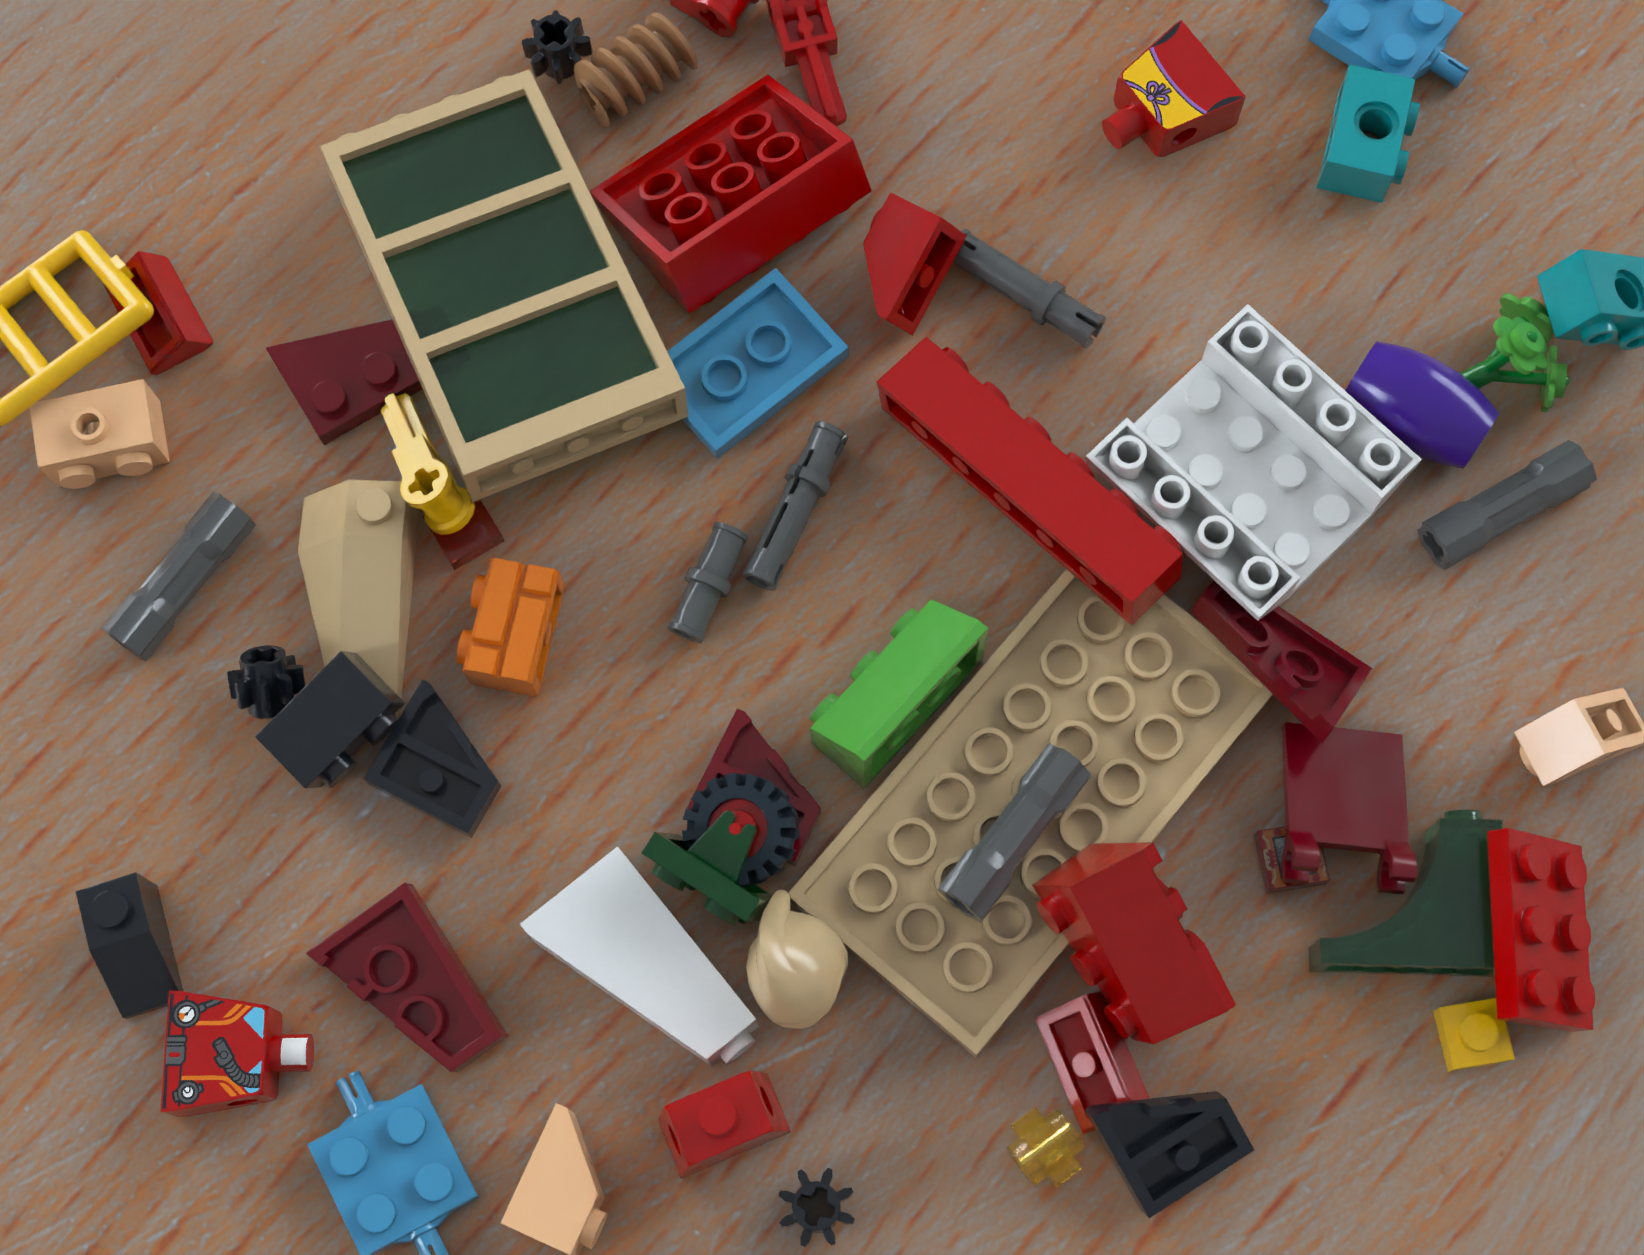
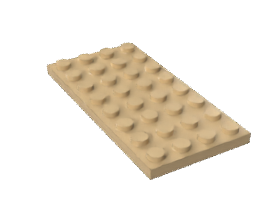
(1140, 711)

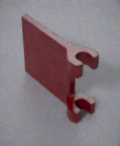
(1346, 799)

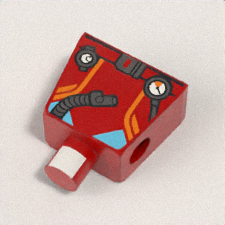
(226, 1054)

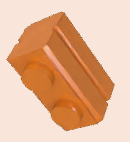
(511, 627)

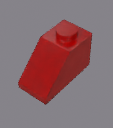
(908, 259)

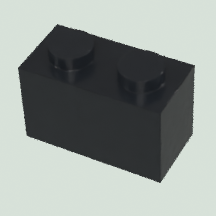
(331, 721)

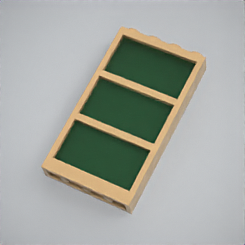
(504, 284)

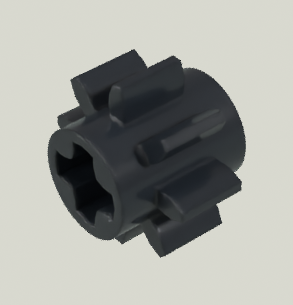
(556, 46)
(265, 681)
(808, 1191)

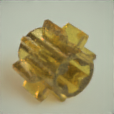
(1045, 1147)

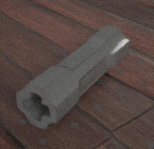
(1475, 522)
(152, 609)
(988, 867)

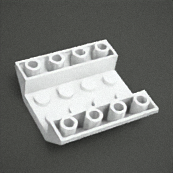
(1255, 464)

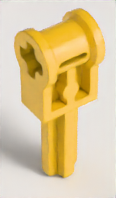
(425, 474)

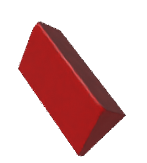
(175, 328)
(1090, 1056)

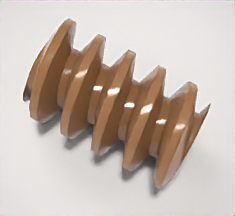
(631, 65)

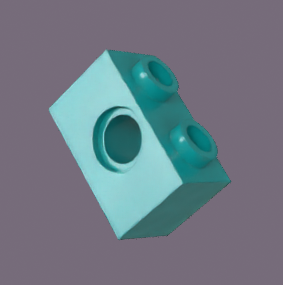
(1375, 104)
(1596, 298)

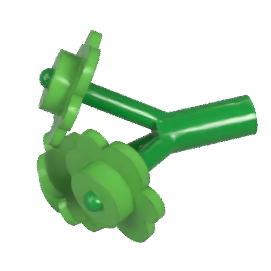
(1522, 341)

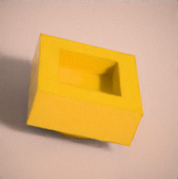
(1473, 1035)

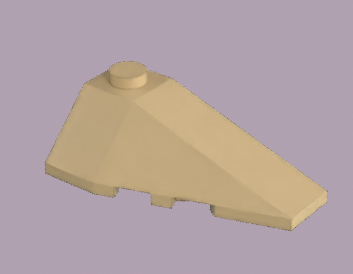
(360, 572)

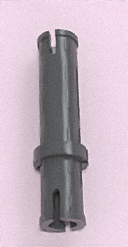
(1044, 300)
(805, 484)

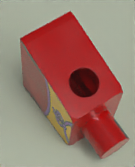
(1173, 96)

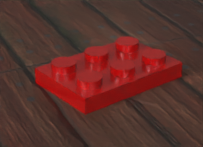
(1540, 931)

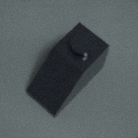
(130, 942)

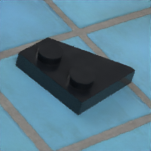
(434, 765)
(1169, 1144)

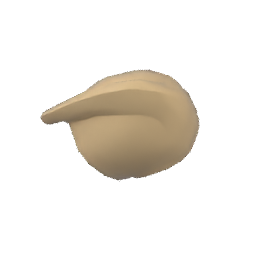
(795, 965)

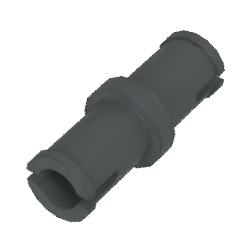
(708, 582)

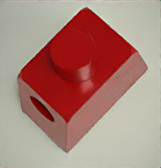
(722, 1121)

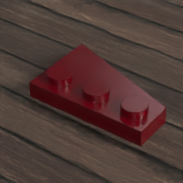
(346, 375)
(414, 977)

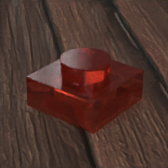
(472, 540)

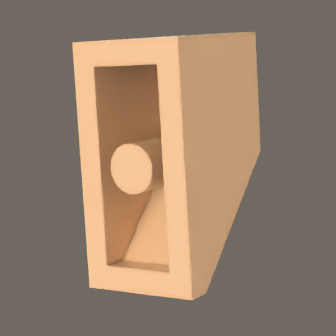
(1580, 736)
(559, 1189)

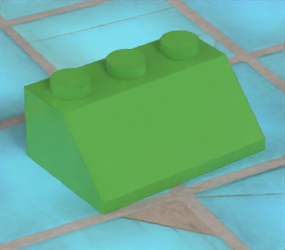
(898, 689)

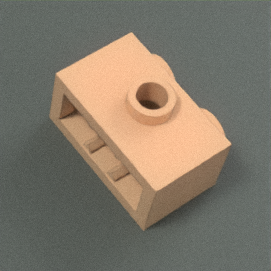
(99, 434)

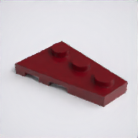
(1288, 657)

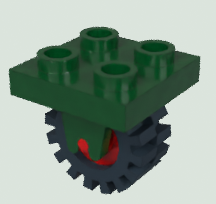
(733, 840)

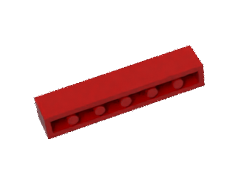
(1031, 479)

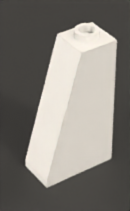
(637, 952)

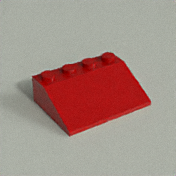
(732, 191)

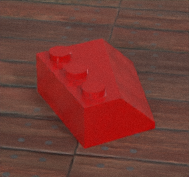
(1132, 941)

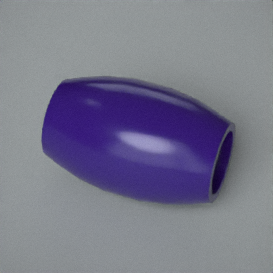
(1423, 403)

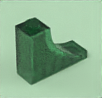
(1441, 924)

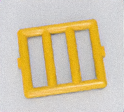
(90, 341)

